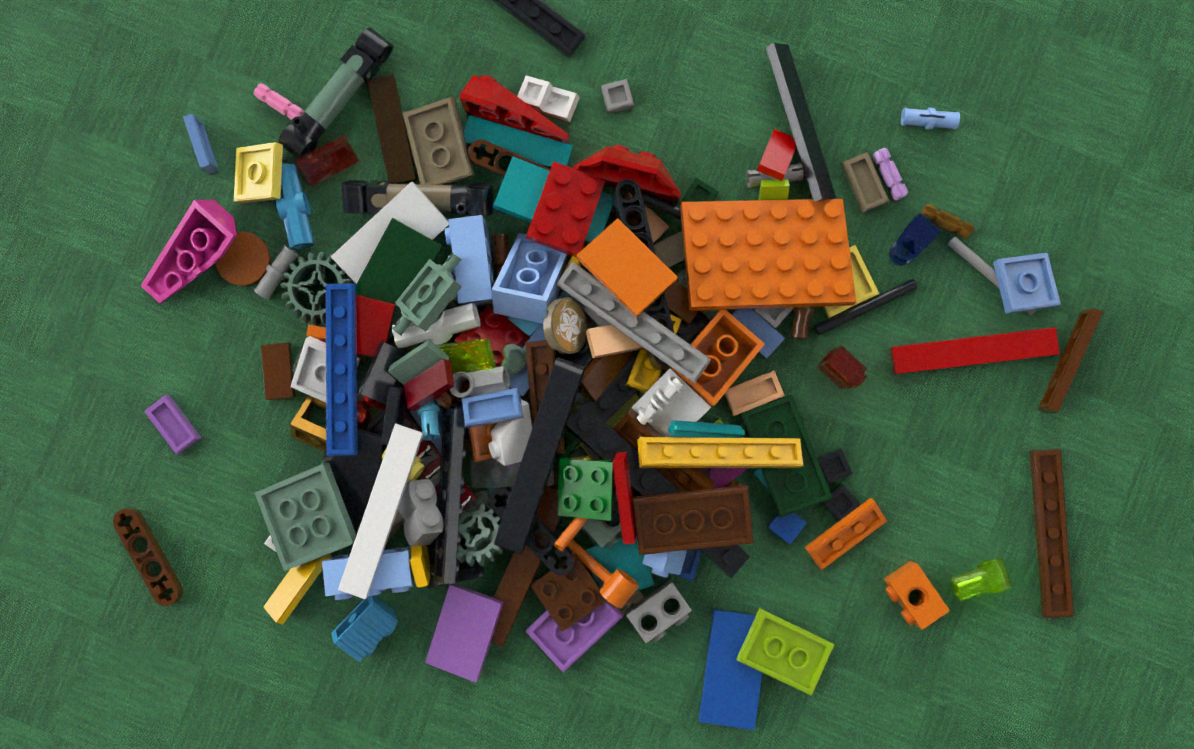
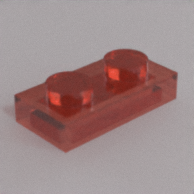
(327, 160)

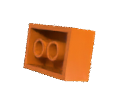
(730, 349)

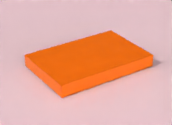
(627, 267)

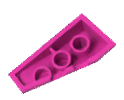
(193, 248)

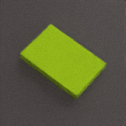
(785, 651)

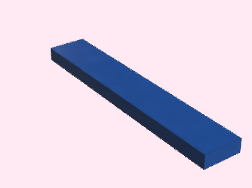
(341, 369)

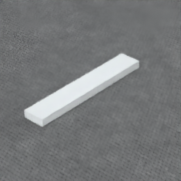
(380, 511)

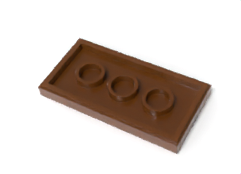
(693, 519)

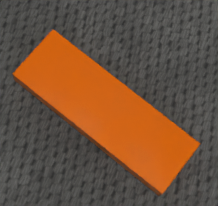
(845, 534)

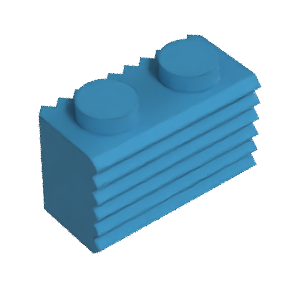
(365, 628)

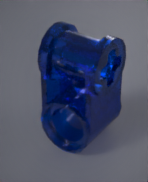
(915, 238)

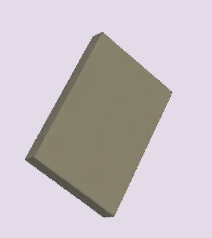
(438, 143)

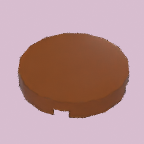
(245, 260)

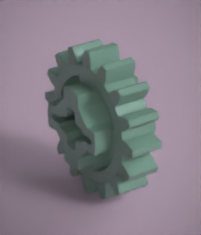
(482, 545)

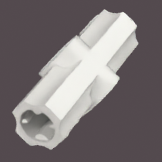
(447, 324)

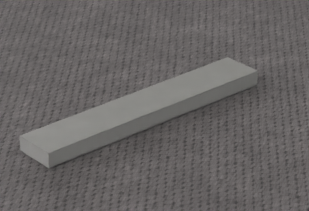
(642, 329)

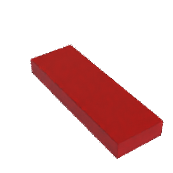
(624, 497)

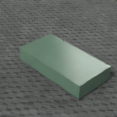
(417, 361)

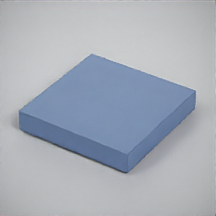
(1026, 283)

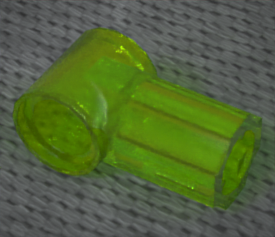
(988, 577)

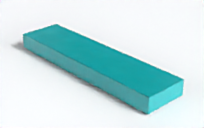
(528, 145)

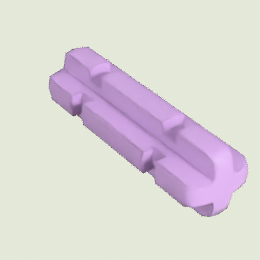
(890, 173)

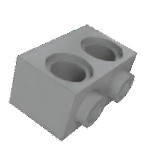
(654, 606)

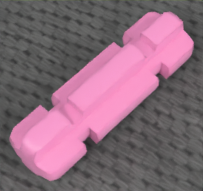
(277, 101)

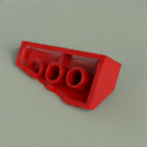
(494, 103)

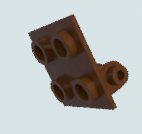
(569, 595)

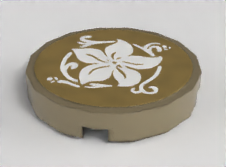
(565, 325)

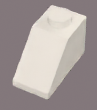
(511, 438)

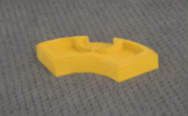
(420, 565)

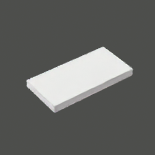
(407, 207)

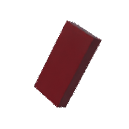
(429, 385)

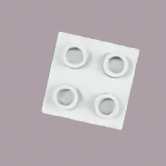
(669, 401)

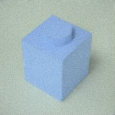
(665, 562)

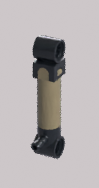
(371, 197)

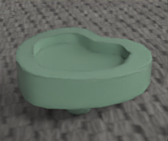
(514, 358)

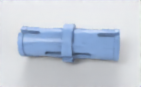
(930, 118)

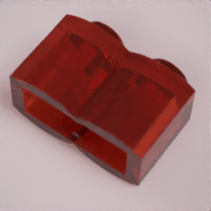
(842, 368)

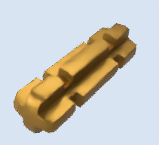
(948, 221)

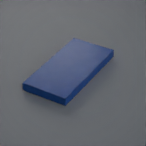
(729, 686)

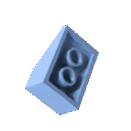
(528, 280)

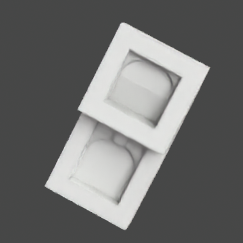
(548, 99)

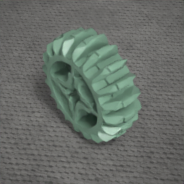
(318, 278)

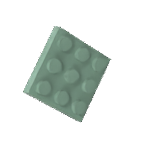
(306, 516)

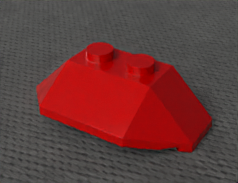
(619, 164)

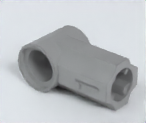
(481, 382)

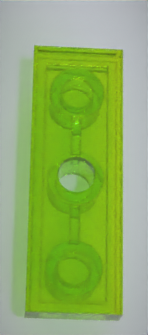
(469, 355)

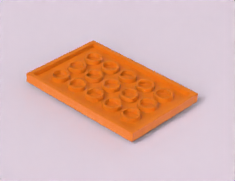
(766, 254)

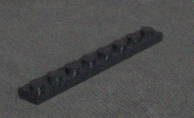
(645, 481)

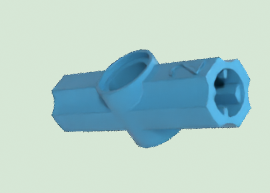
(294, 209)

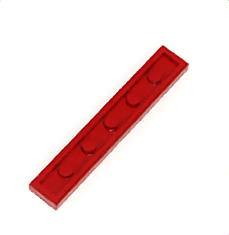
(974, 350)

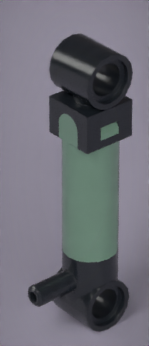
(358, 66)

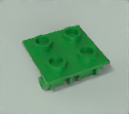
(585, 489)

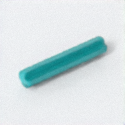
(704, 430)

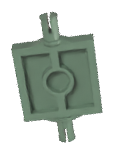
(428, 295)

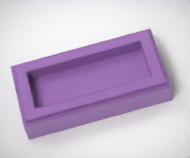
(172, 424)

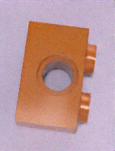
(929, 604)

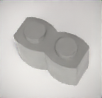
(421, 515)

